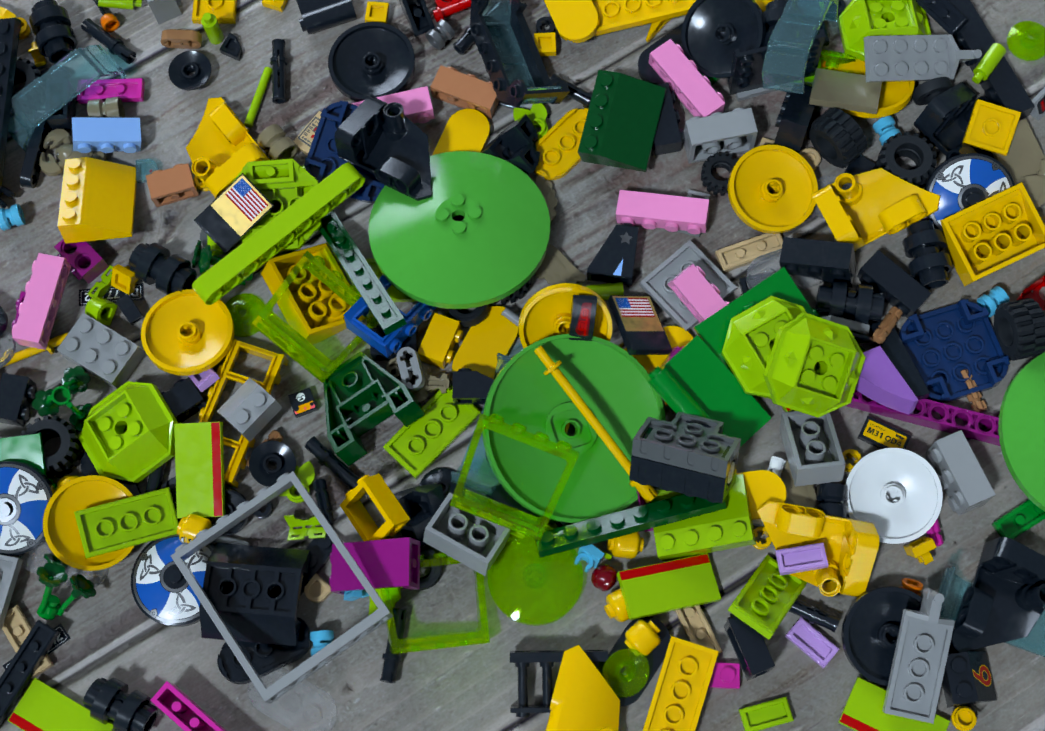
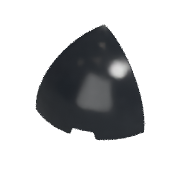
(516, 145)
(420, 505)

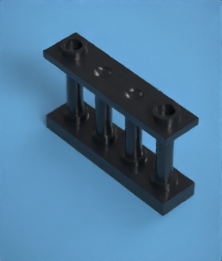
(546, 658)

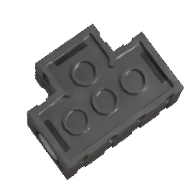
(685, 457)

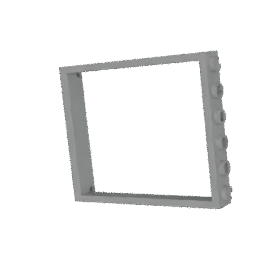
(323, 656)

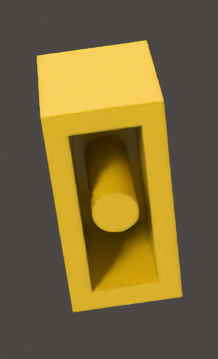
(440, 340)

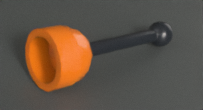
(108, 20)

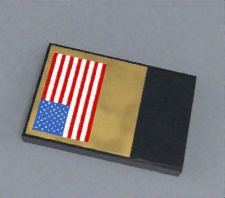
(234, 213)
(639, 325)

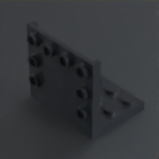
(748, 66)

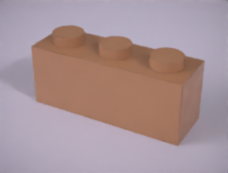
(464, 91)

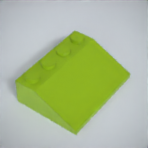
(710, 531)

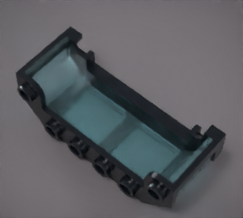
(512, 54)

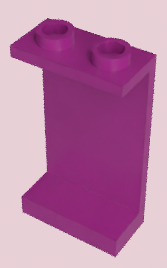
(384, 563)

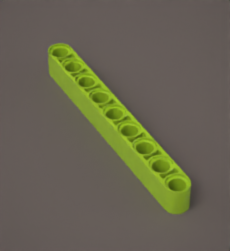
(278, 233)

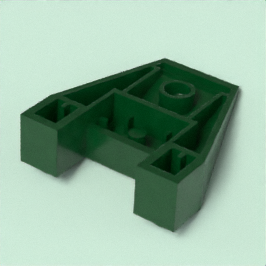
(360, 398)

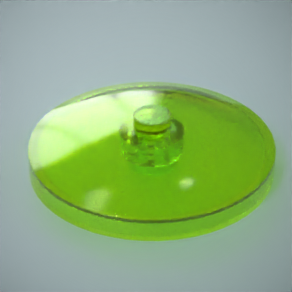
(532, 587)

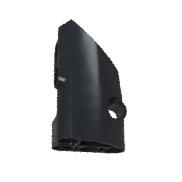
(947, 119)
(388, 146)
(1002, 597)

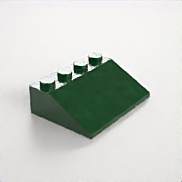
(621, 121)

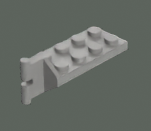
(913, 57)
(919, 660)

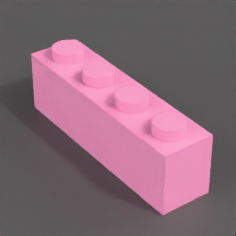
(685, 80)
(415, 103)
(663, 211)
(697, 293)
(41, 301)

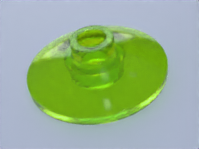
(1022, 45)
(835, 58)
(242, 323)
(634, 676)

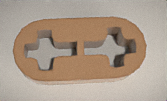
(181, 39)

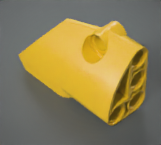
(221, 145)
(872, 206)
(848, 545)
(582, 697)

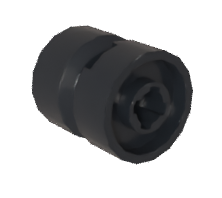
(832, 499)

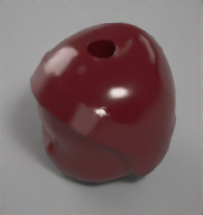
(604, 577)

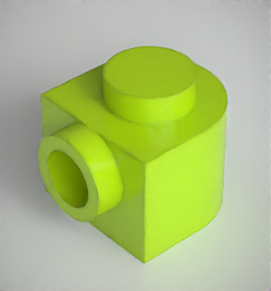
(101, 310)

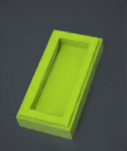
(766, 715)

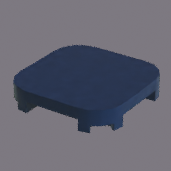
(323, 154)
(953, 341)

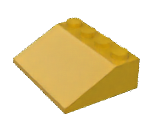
(96, 200)
(993, 234)
(307, 302)

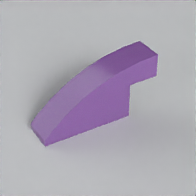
(884, 384)

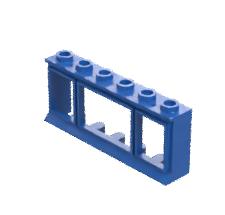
(393, 341)

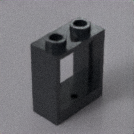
(749, 648)

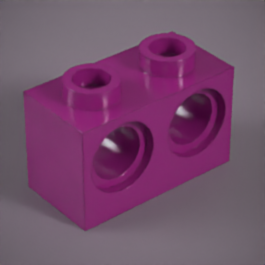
(83, 255)

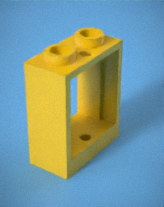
(384, 501)

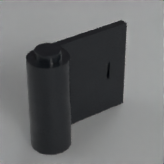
(324, 14)

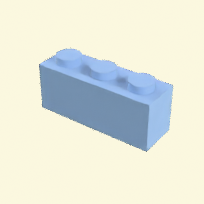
(106, 134)

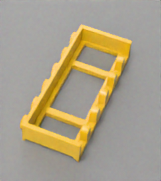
(224, 372)

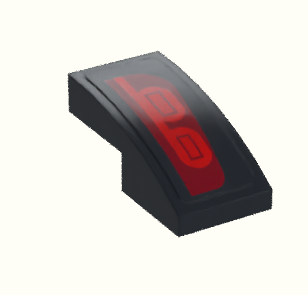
(582, 317)

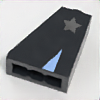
(616, 257)

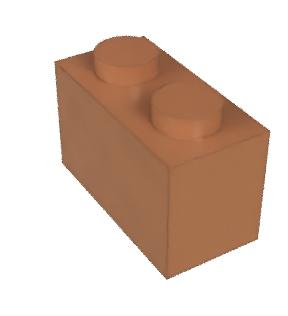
(172, 185)

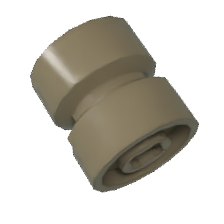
(111, 108)
(275, 143)

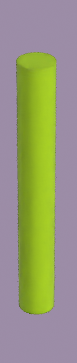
(258, 97)

